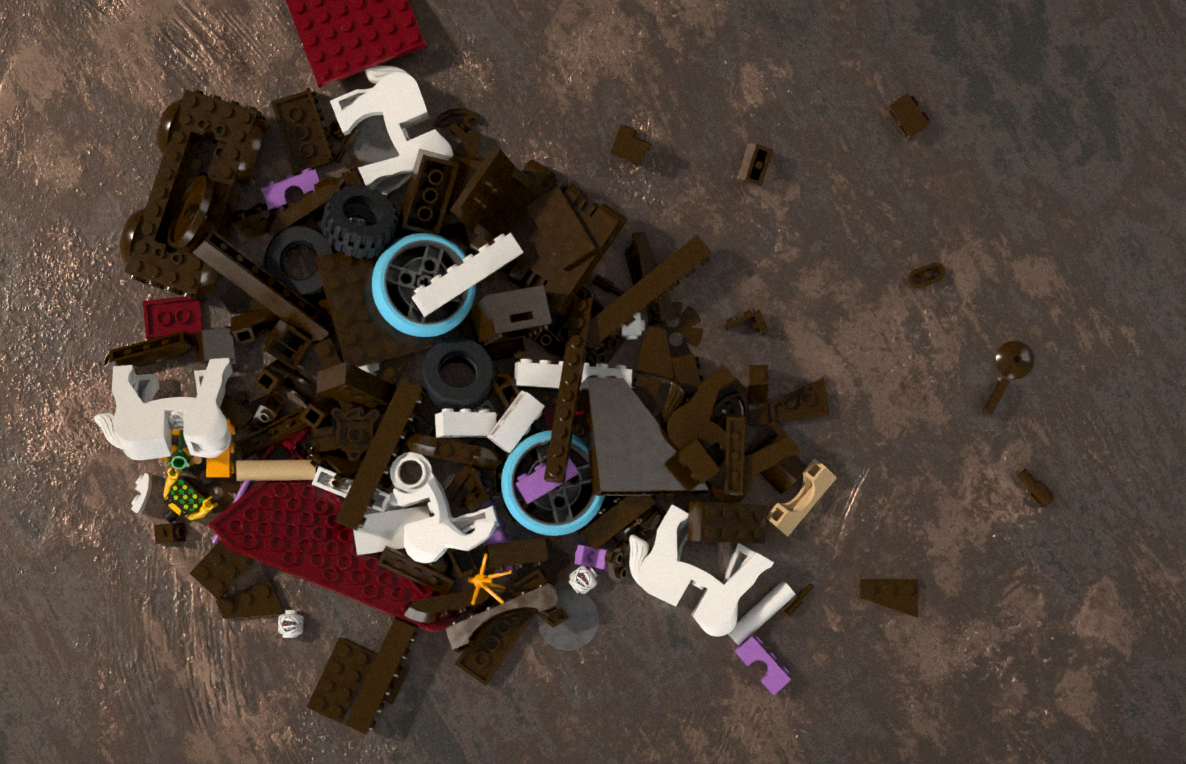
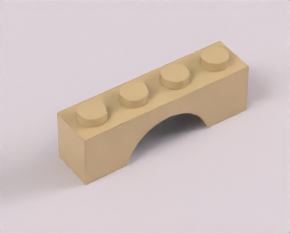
(788, 515)

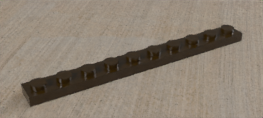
(569, 390)

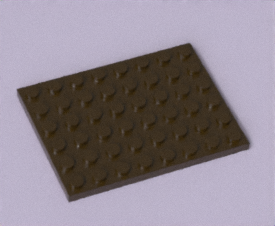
(359, 325)

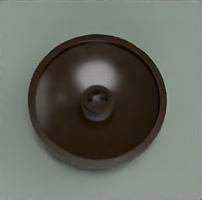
(190, 212)

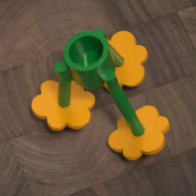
(181, 458)

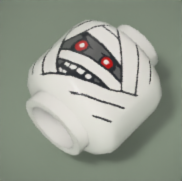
(583, 579)
(290, 624)

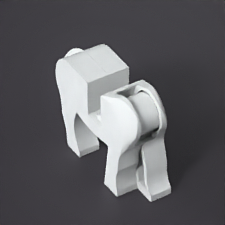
(402, 105)
(146, 426)
(667, 577)

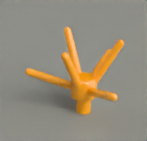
(483, 581)

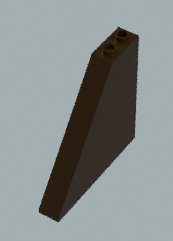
(628, 446)

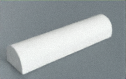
(324, 480)
(761, 612)

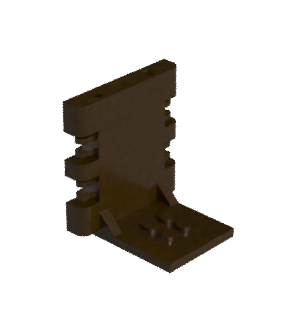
(496, 205)

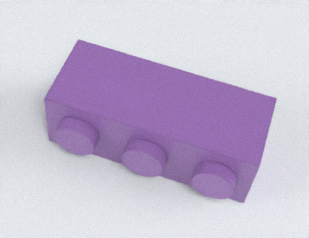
(534, 485)

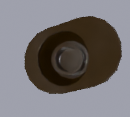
(650, 522)

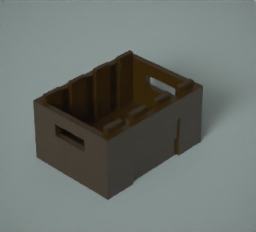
(510, 315)

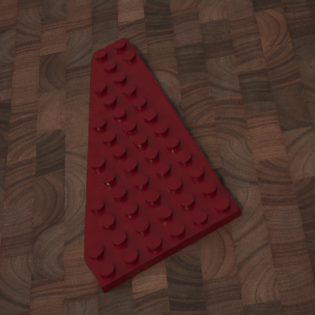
(296, 532)

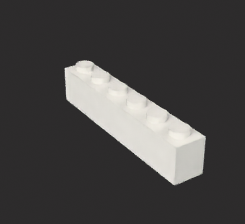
(467, 274)
(549, 375)

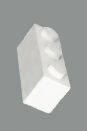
(516, 421)
(464, 423)

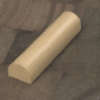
(274, 470)

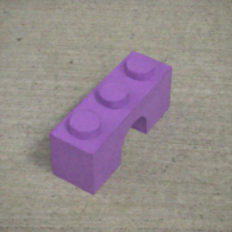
(276, 193)
(775, 676)

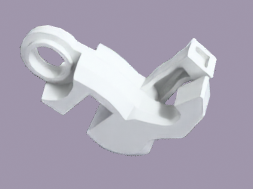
(431, 537)

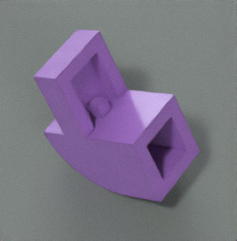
(590, 557)

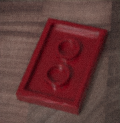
(172, 316)

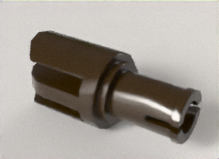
(1036, 489)

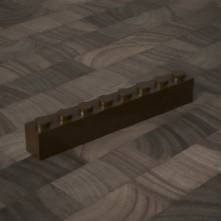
(263, 286)
(646, 291)
(379, 455)

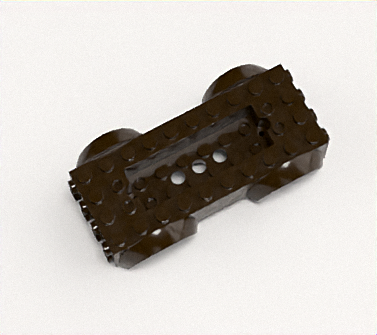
(193, 138)

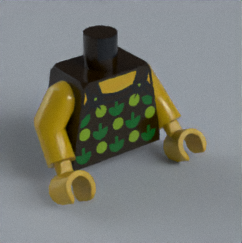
(184, 498)

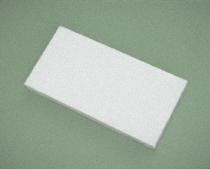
(386, 529)

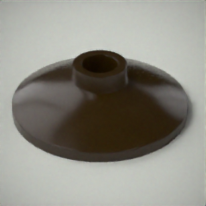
(1005, 361)

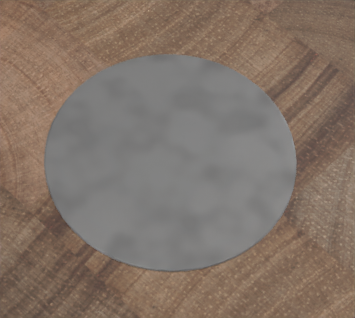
(373, 141)
(579, 628)

